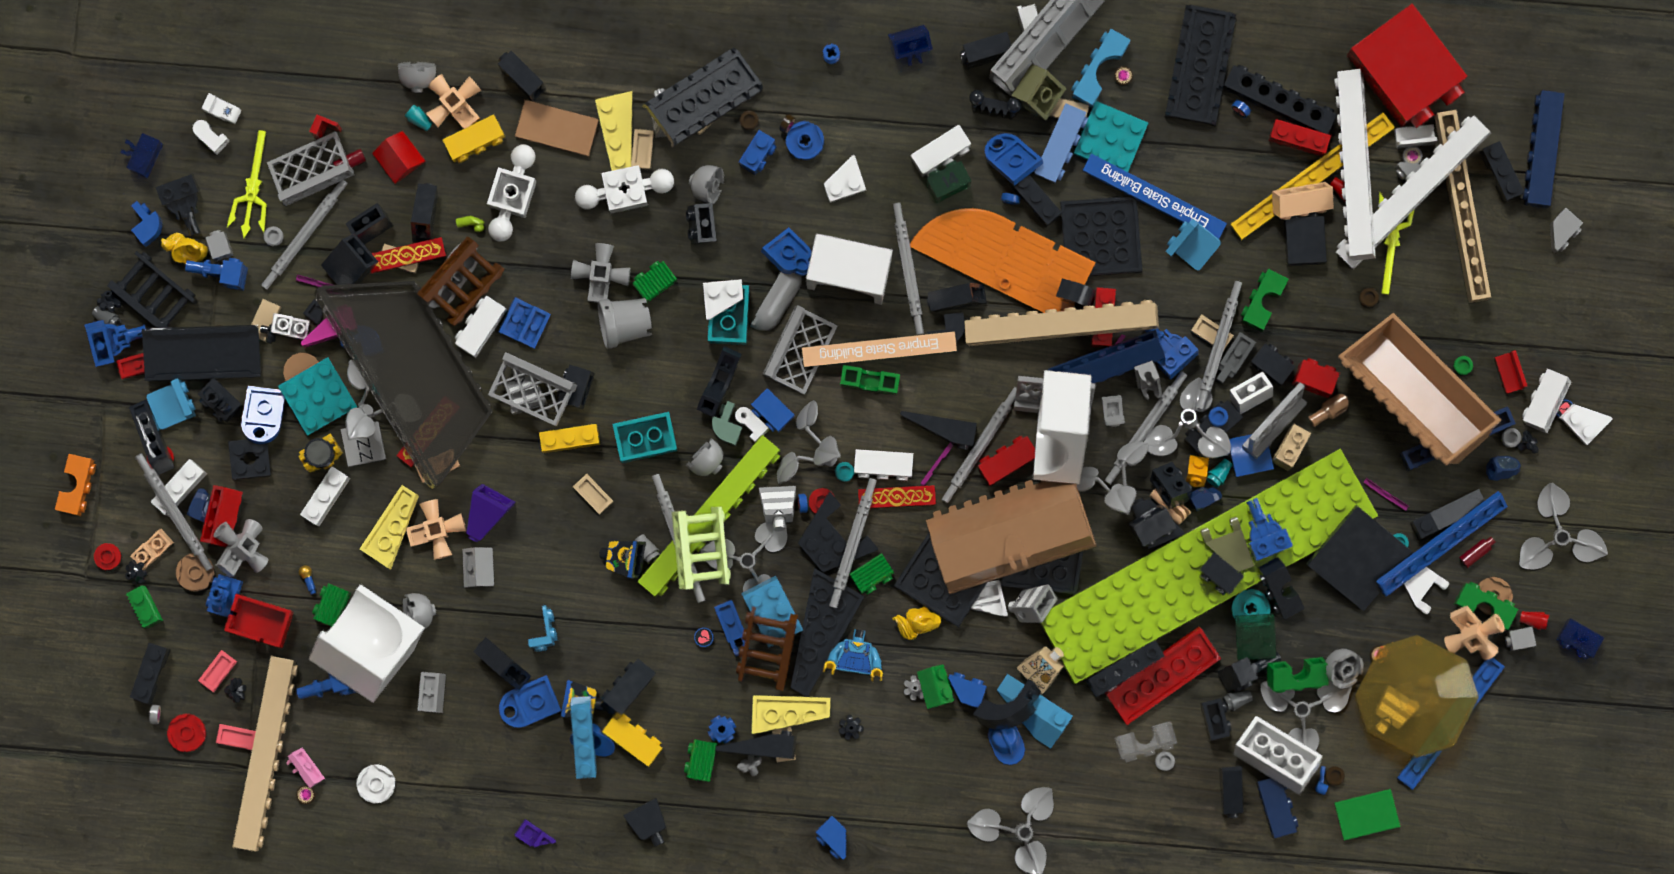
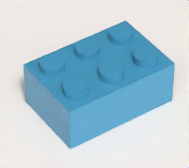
(770, 603)

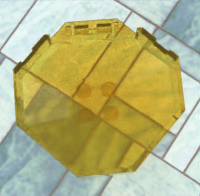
(1416, 696)

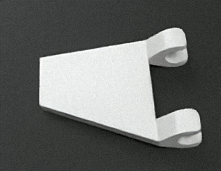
(1420, 584)

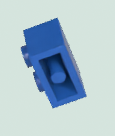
(757, 152)
(772, 410)

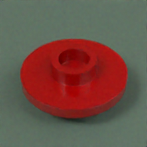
(817, 498)
(107, 556)

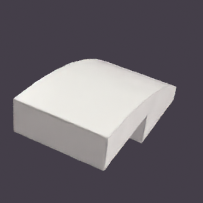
(289, 326)

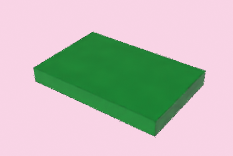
(1367, 814)

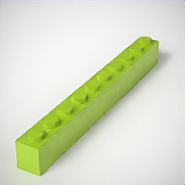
(726, 496)

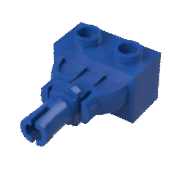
(231, 272)
(109, 340)
(1177, 352)
(1267, 536)
(223, 595)
(318, 688)

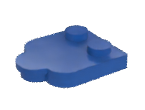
(788, 253)

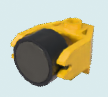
(320, 453)

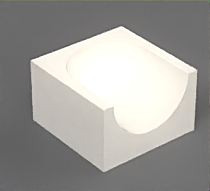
(849, 266)
(1062, 427)
(367, 644)

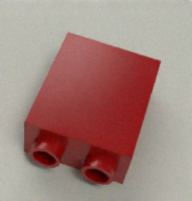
(1408, 67)

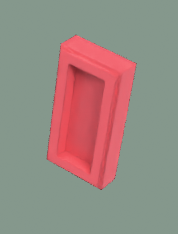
(217, 671)
(235, 736)

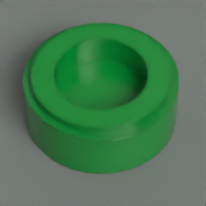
(1463, 365)

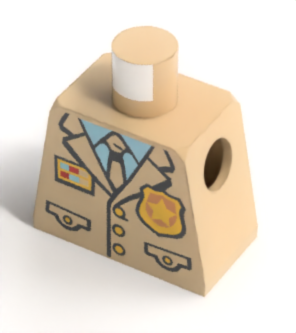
(1042, 667)

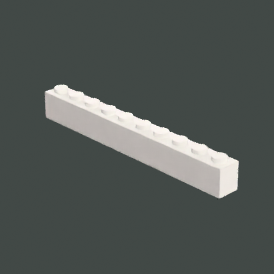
(1356, 165)
(1423, 182)

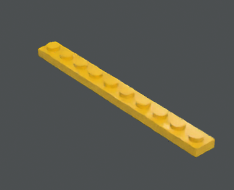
(1313, 174)

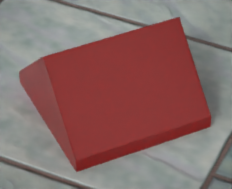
(398, 156)

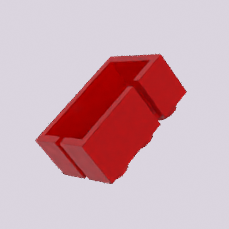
(259, 621)

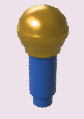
(305, 572)

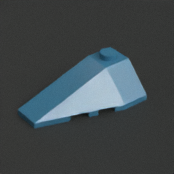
(1048, 719)

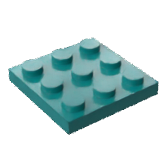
(1111, 136)
(317, 396)

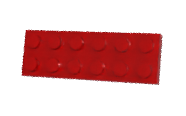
(1156, 682)

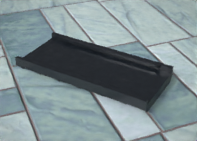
(1200, 64)
(704, 96)
(201, 352)

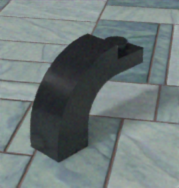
(719, 382)
(1011, 713)

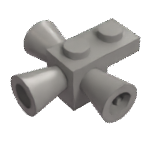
(600, 273)
(240, 548)

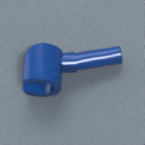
(1321, 787)

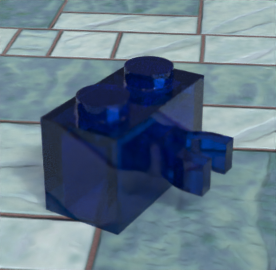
(910, 43)
(144, 155)
(1580, 639)

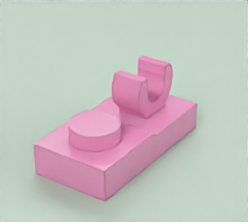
(306, 767)

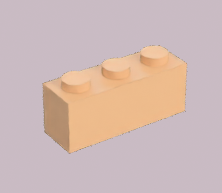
(1302, 200)

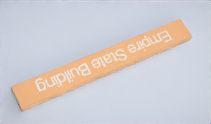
(879, 349)

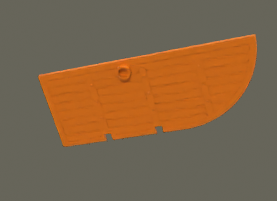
(1002, 258)

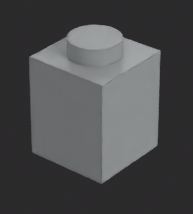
(219, 245)
(1520, 639)

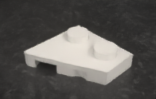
(845, 181)
(721, 296)
(1584, 422)
(991, 600)

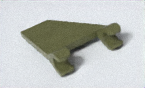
(1230, 546)

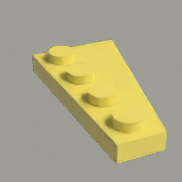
(616, 124)
(390, 529)
(782, 712)

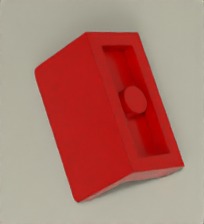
(320, 124)
(1510, 372)

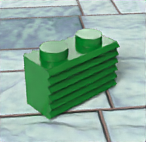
(654, 281)
(871, 574)
(331, 605)
(144, 607)
(935, 686)
(701, 760)

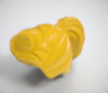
(184, 248)
(917, 622)

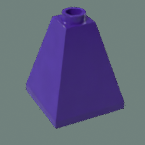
(486, 511)

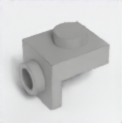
(1113, 410)

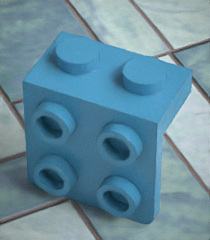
(1193, 244)
(171, 404)
(541, 644)

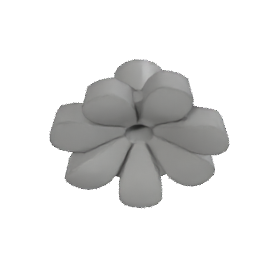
(910, 688)
(750, 764)

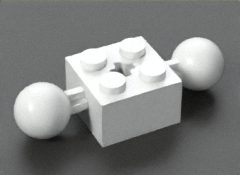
(505, 180)
(588, 196)

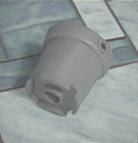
(623, 321)

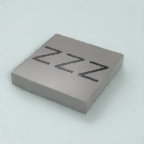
(364, 450)

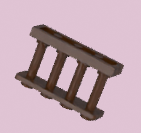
(443, 277)
(785, 643)

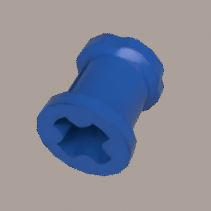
(833, 59)

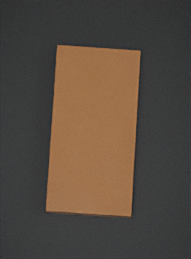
(556, 128)

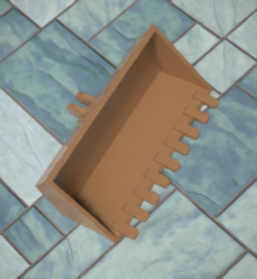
(1420, 390)
(1009, 533)

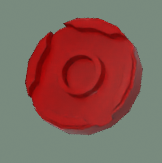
(186, 733)

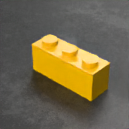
(474, 139)
(569, 438)
(633, 739)

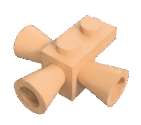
(453, 102)
(435, 529)
(1474, 633)

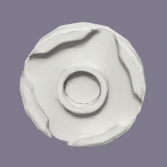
(376, 783)

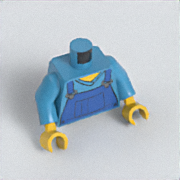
(855, 657)

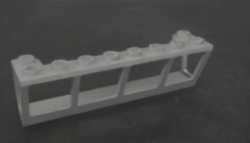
(1042, 40)

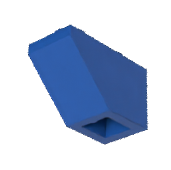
(967, 691)
(835, 836)

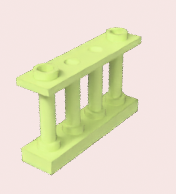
(685, 558)

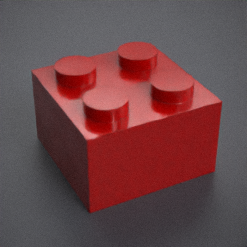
(1316, 378)

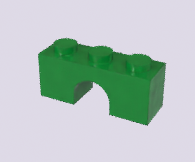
(1270, 284)
(870, 381)
(1471, 596)
(1312, 675)

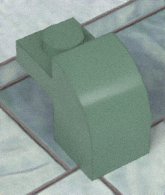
(723, 428)

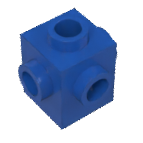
(727, 735)

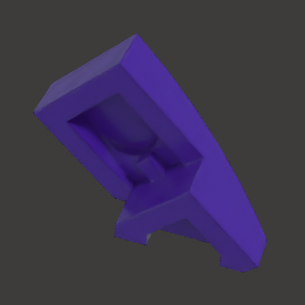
(533, 835)

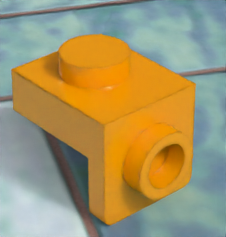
(1197, 471)

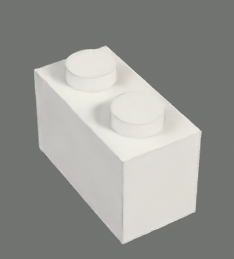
(1251, 393)

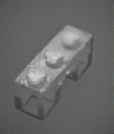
(1162, 738)

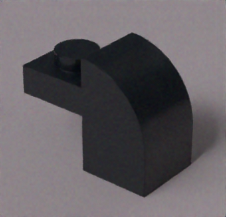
(1075, 293)
(952, 323)

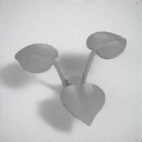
(359, 419)
(1212, 444)
(825, 454)
(1120, 496)
(766, 536)
(1534, 551)
(1331, 696)
(1037, 804)

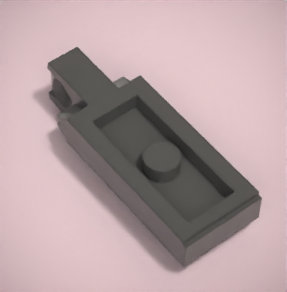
(1235, 357)

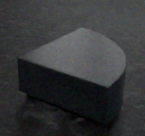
(314, 312)

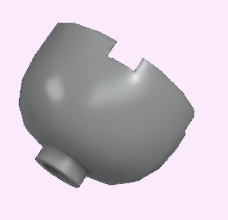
(416, 75)
(706, 182)
(707, 459)
(419, 608)
(1343, 667)

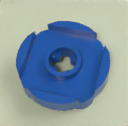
(795, 135)

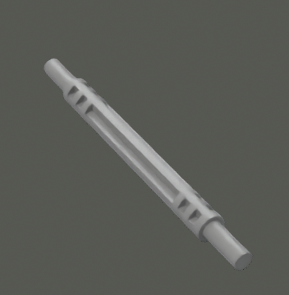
(304, 234)
(908, 268)
(1219, 344)
(1150, 421)
(980, 446)
(667, 509)
(174, 512)
(853, 542)

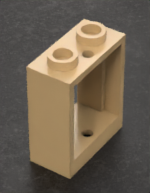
(1291, 447)

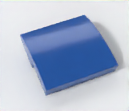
(524, 322)
(1244, 462)

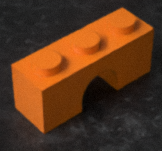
(74, 501)

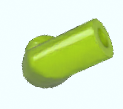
(470, 220)

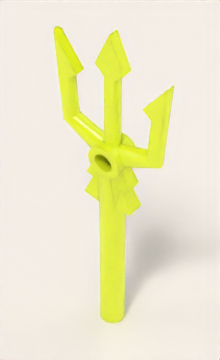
(252, 190)
(1392, 241)

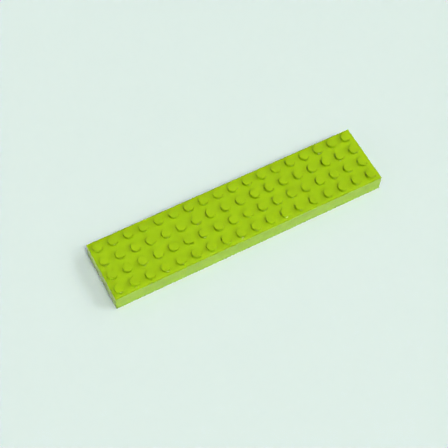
(1166, 585)

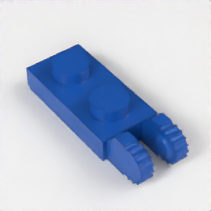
(730, 623)

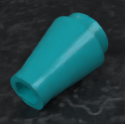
(418, 117)
(1219, 473)

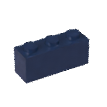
(1277, 808)

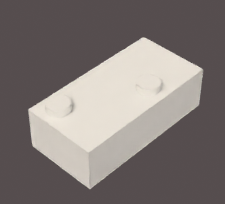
(1277, 755)

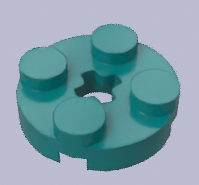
(1247, 597)

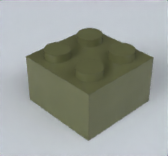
(1038, 91)

